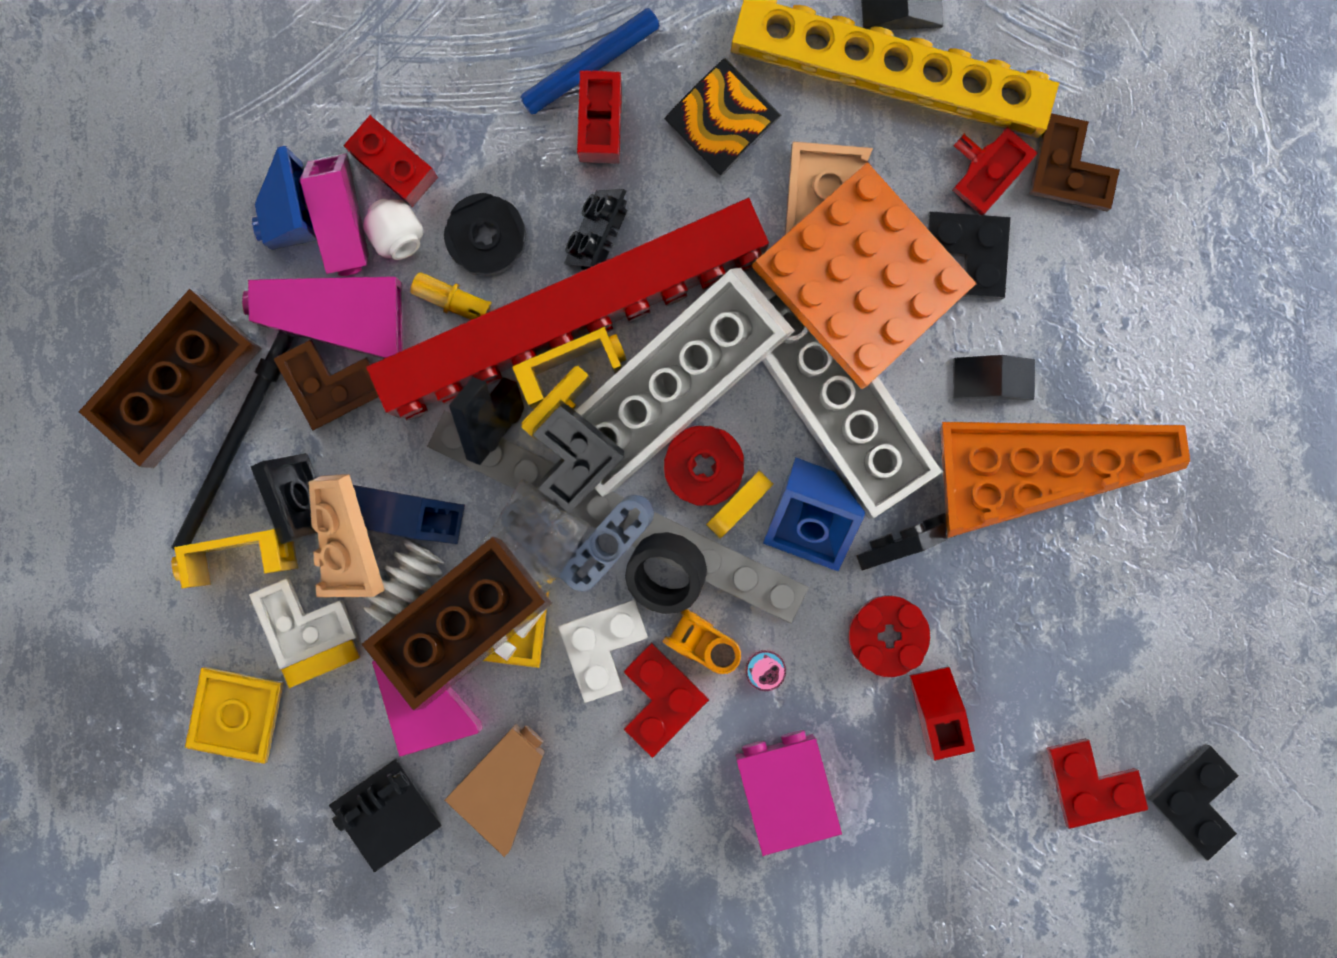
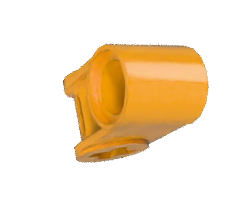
(701, 642)

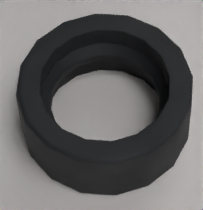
(655, 596)

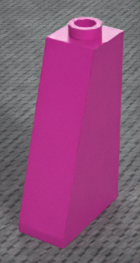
(341, 312)

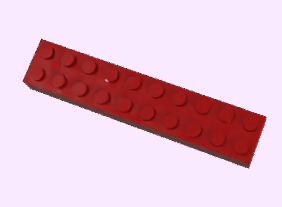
(570, 309)

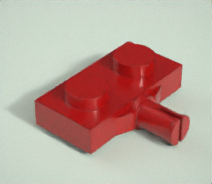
(991, 168)

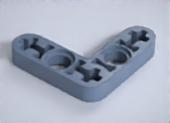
(582, 555)

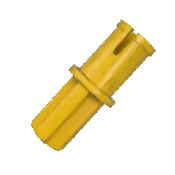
(448, 297)

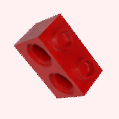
(599, 117)
(391, 161)

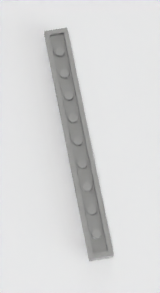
(725, 567)

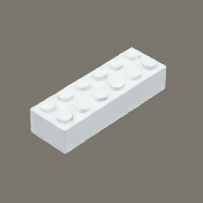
(684, 371)
(854, 426)

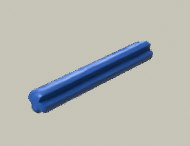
(590, 60)

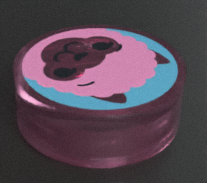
(765, 670)

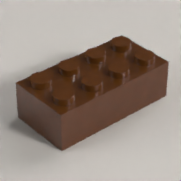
(170, 380)
(456, 623)

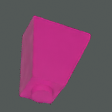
(335, 214)
(439, 723)

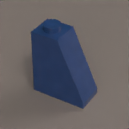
(410, 515)

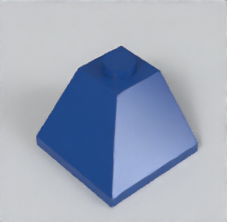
(281, 204)
(814, 516)

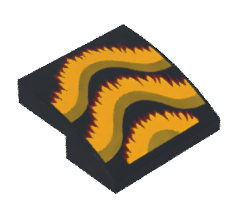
(722, 116)

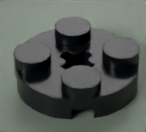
(463, 226)

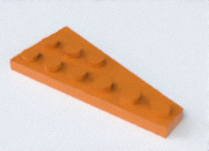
(1024, 468)

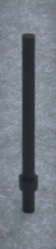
(266, 373)

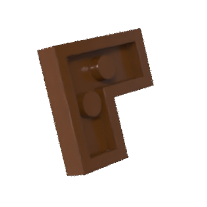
(1063, 176)
(318, 392)

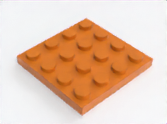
(863, 275)

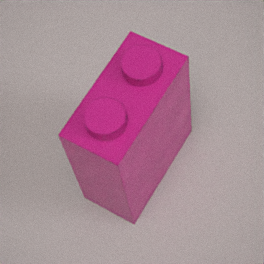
(788, 792)

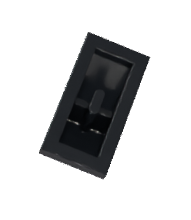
(902, 14)
(994, 377)

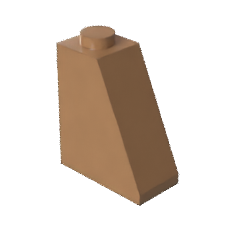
(499, 787)

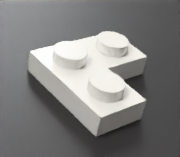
(293, 633)
(591, 642)

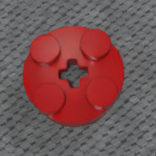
(705, 442)
(906, 652)

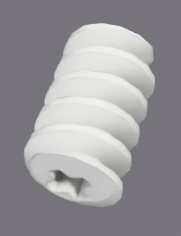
(404, 581)

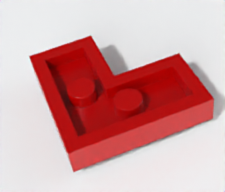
(672, 698)
(1085, 795)

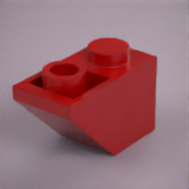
(941, 714)

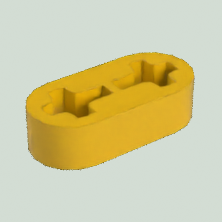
(739, 504)
(320, 663)

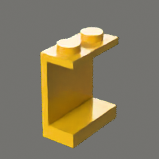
(527, 371)
(191, 563)

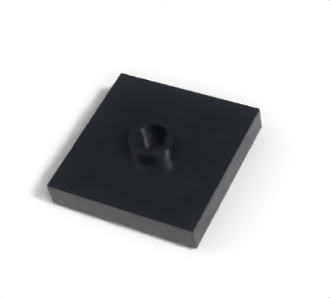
(286, 495)

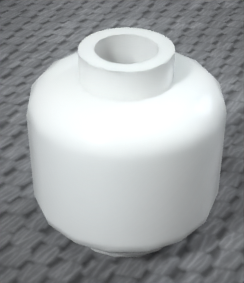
(393, 229)

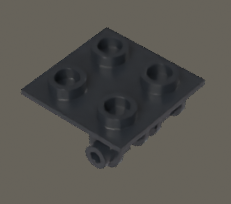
(600, 213)
(384, 815)

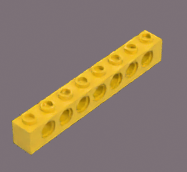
(910, 84)

